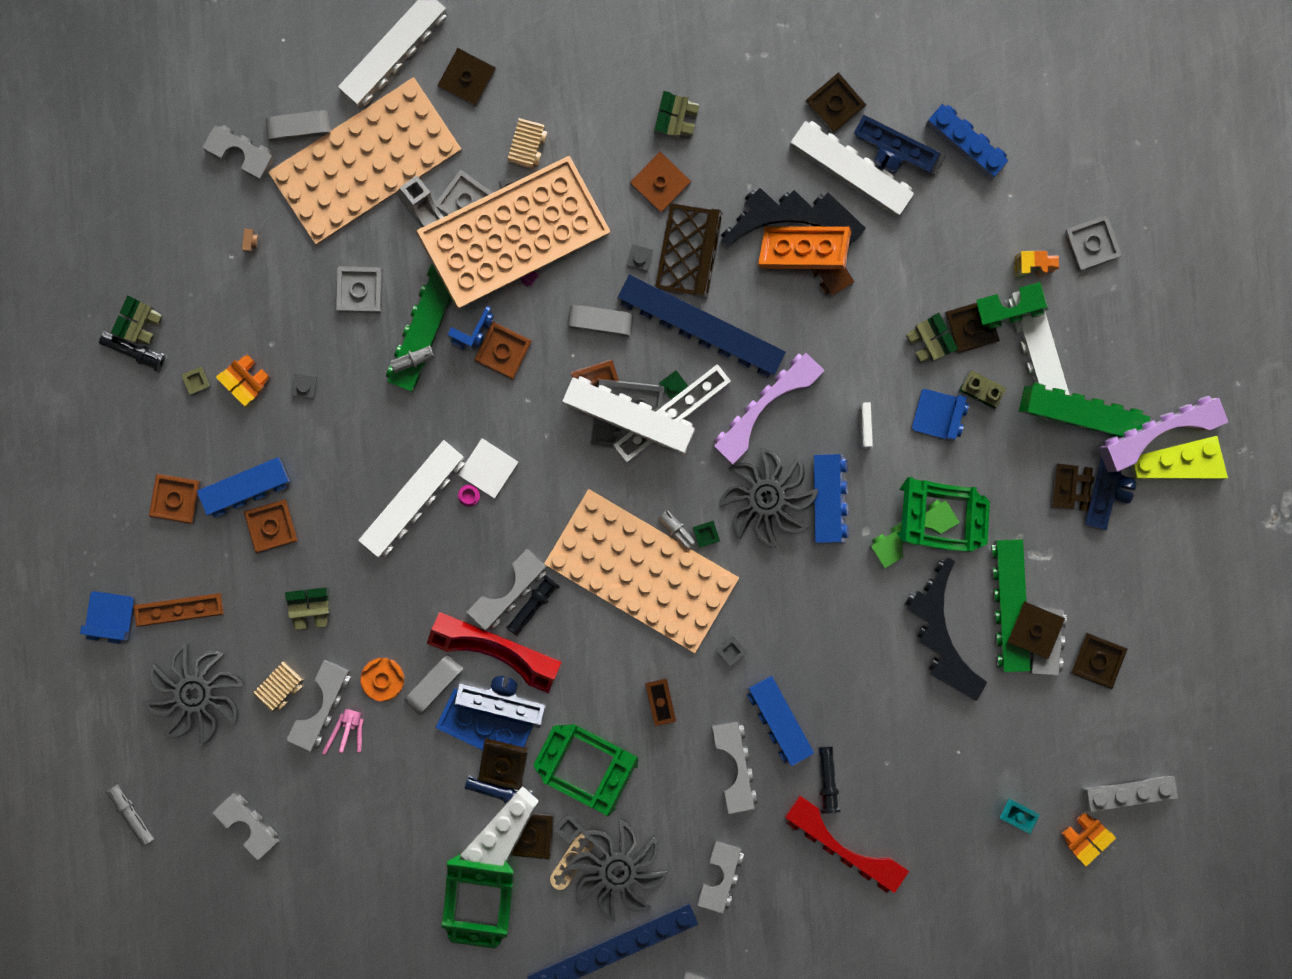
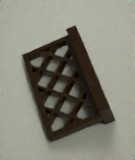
(707, 254)

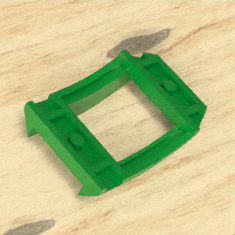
(915, 510)
(613, 780)
(483, 875)

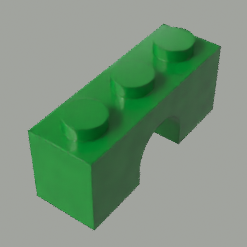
(1032, 303)

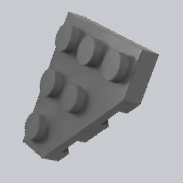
(607, 434)

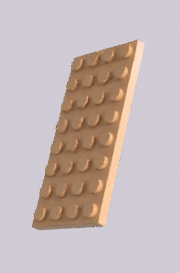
(364, 161)
(513, 232)
(641, 571)

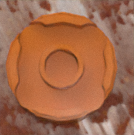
(382, 679)

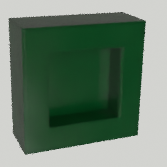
(673, 384)
(706, 534)

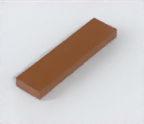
(178, 610)

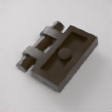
(1065, 487)

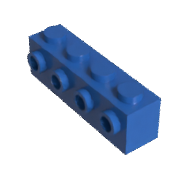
(967, 142)
(244, 486)
(830, 502)
(780, 720)

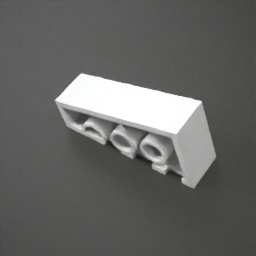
(503, 832)

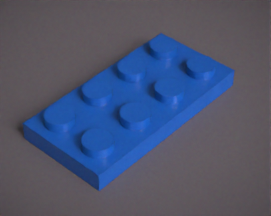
(476, 727)

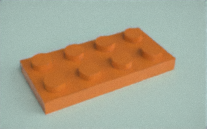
(804, 247)

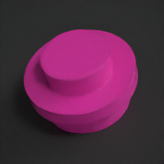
(468, 495)

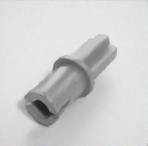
(412, 359)
(676, 529)

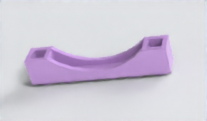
(799, 376)
(1126, 450)

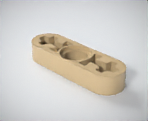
(558, 871)

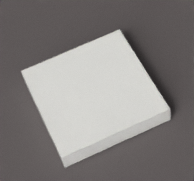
(865, 426)
(488, 468)

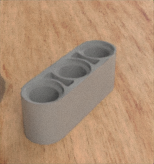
(298, 125)
(600, 320)
(433, 684)

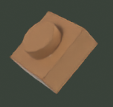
(250, 241)

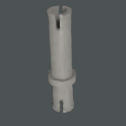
(130, 815)

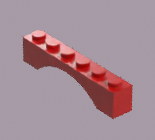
(455, 635)
(884, 870)

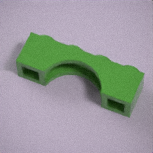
(890, 548)

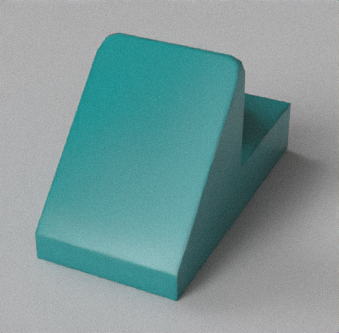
(1019, 816)

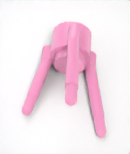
(350, 720)

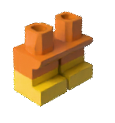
(1035, 261)
(241, 382)
(1094, 831)

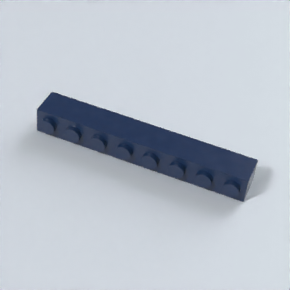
(701, 326)
(620, 945)

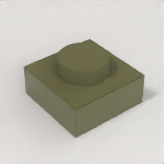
(196, 380)

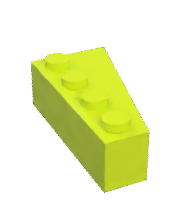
(1190, 460)

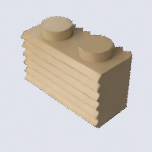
(526, 144)
(278, 687)

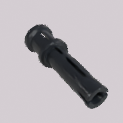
(141, 354)
(539, 597)
(829, 791)

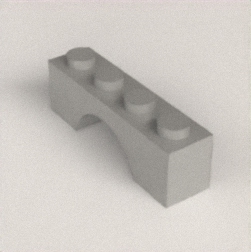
(419, 202)
(527, 569)
(331, 680)
(1130, 793)
(739, 794)

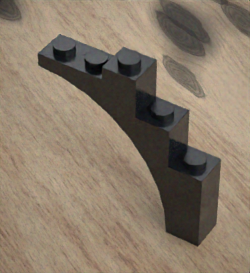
(793, 209)
(930, 608)

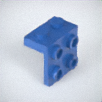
(463, 340)
(940, 414)
(108, 617)

